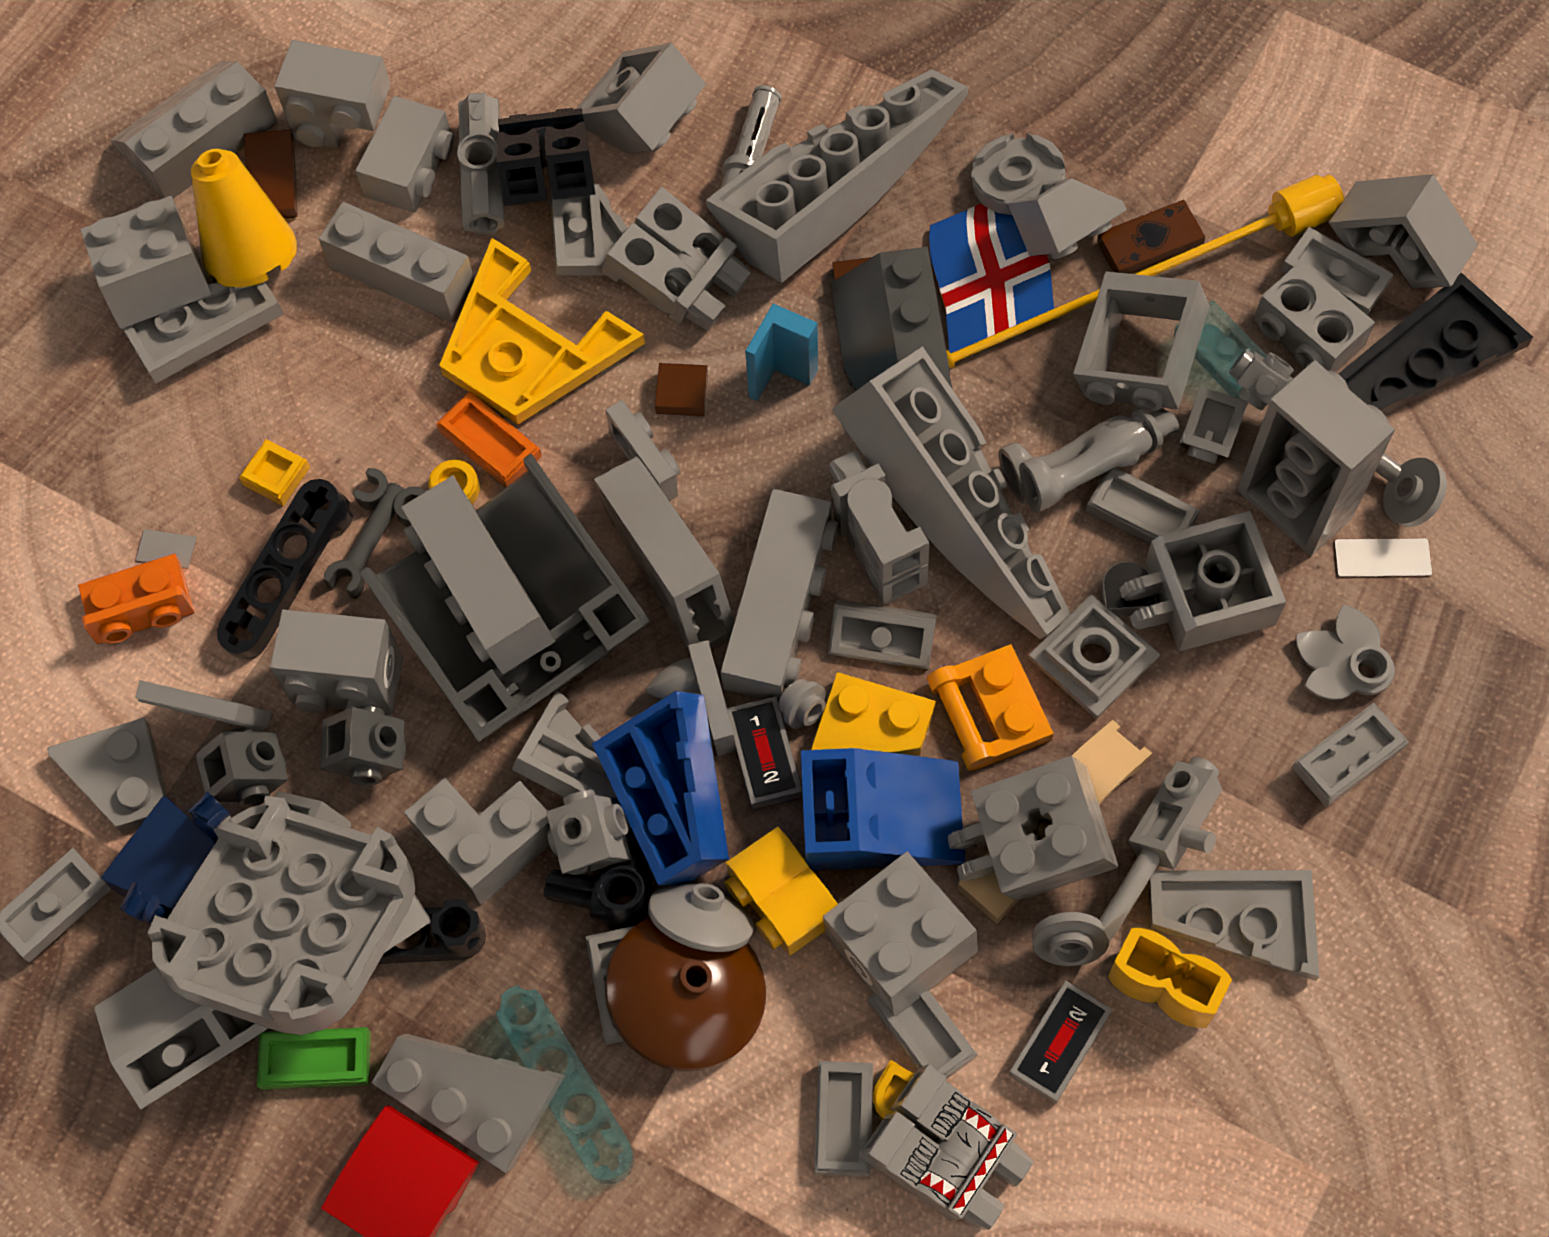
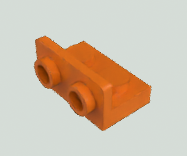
(135, 600)

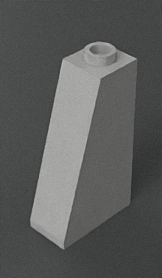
(667, 554)

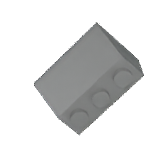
(201, 116)

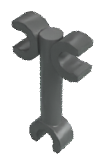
(385, 503)

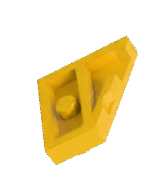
(873, 718)

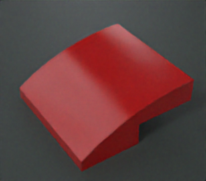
(399, 1180)

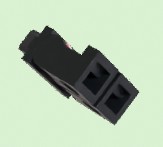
(540, 142)

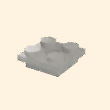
(1093, 684)

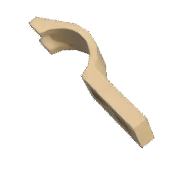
(1109, 763)

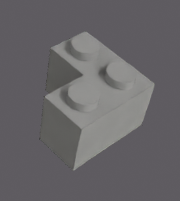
(330, 92)
(1411, 223)
(485, 847)

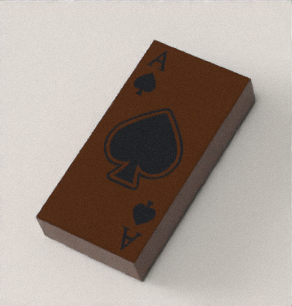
(1151, 238)

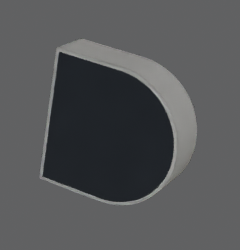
(1114, 579)

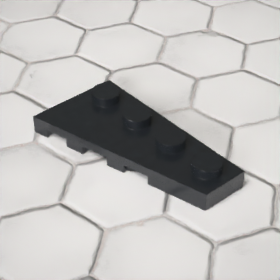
(1435, 346)

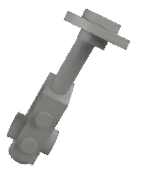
(1412, 489)
(1159, 839)

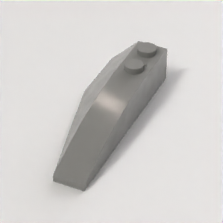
(813, 192)
(942, 481)

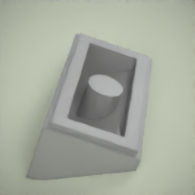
(882, 634)

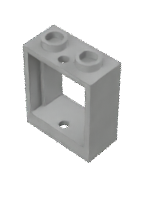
(1147, 298)

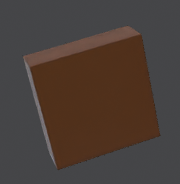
(681, 389)

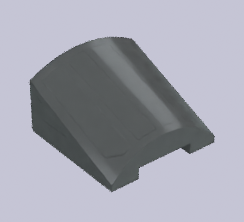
(563, 577)

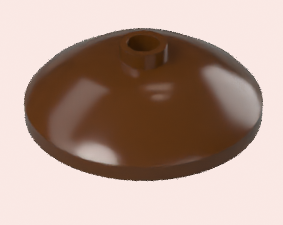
(673, 1020)

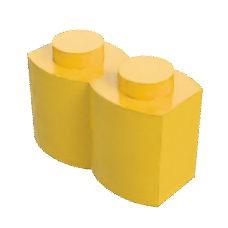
(780, 890)
(1182, 984)

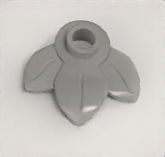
(1340, 653)

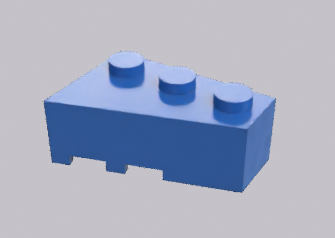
(669, 786)

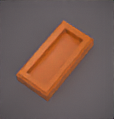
(487, 439)

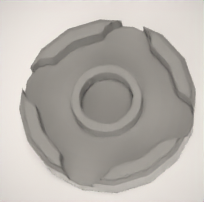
(1013, 167)

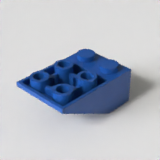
(876, 806)

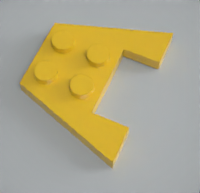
(515, 358)

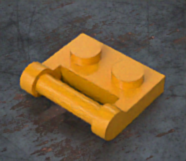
(1005, 701)

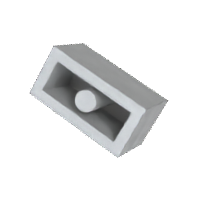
(405, 154)

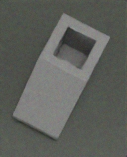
(1062, 213)

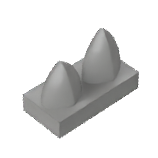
(699, 676)

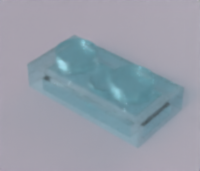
(1221, 346)

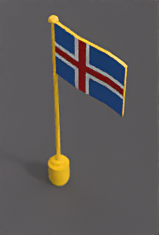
(1001, 291)

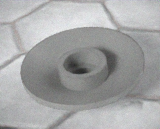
(700, 917)

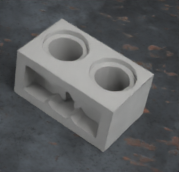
(1321, 313)

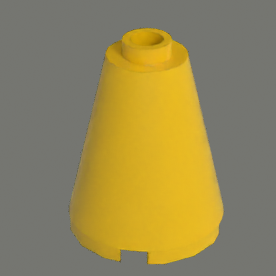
(237, 222)

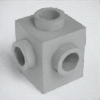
(588, 833)

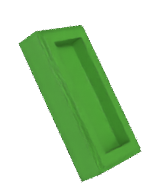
(314, 1059)

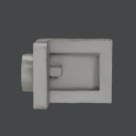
(1213, 424)

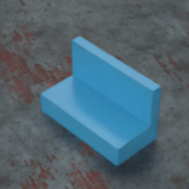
(782, 344)

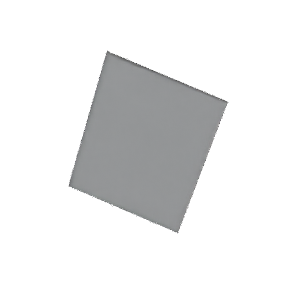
(161, 544)

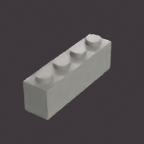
(477, 575)
(778, 596)

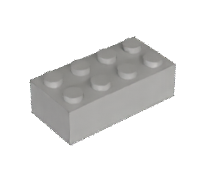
(1314, 457)

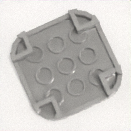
(284, 918)

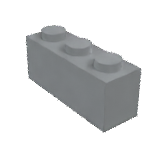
(397, 261)

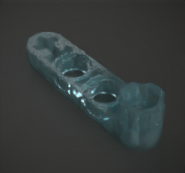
(575, 1082)

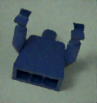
(164, 857)

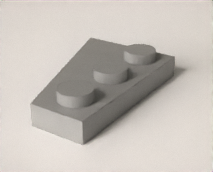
(201, 327)
(1242, 913)
(470, 1097)

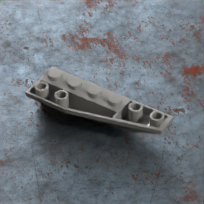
(165, 1040)

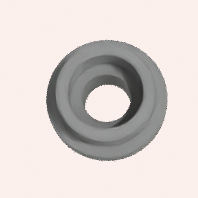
(802, 703)

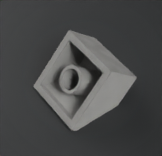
(642, 98)

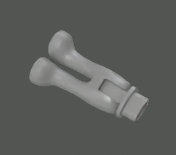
(1103, 447)

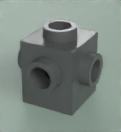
(362, 744)
(242, 766)

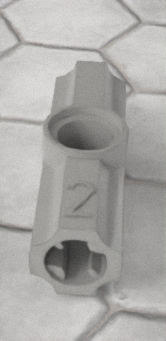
(480, 184)

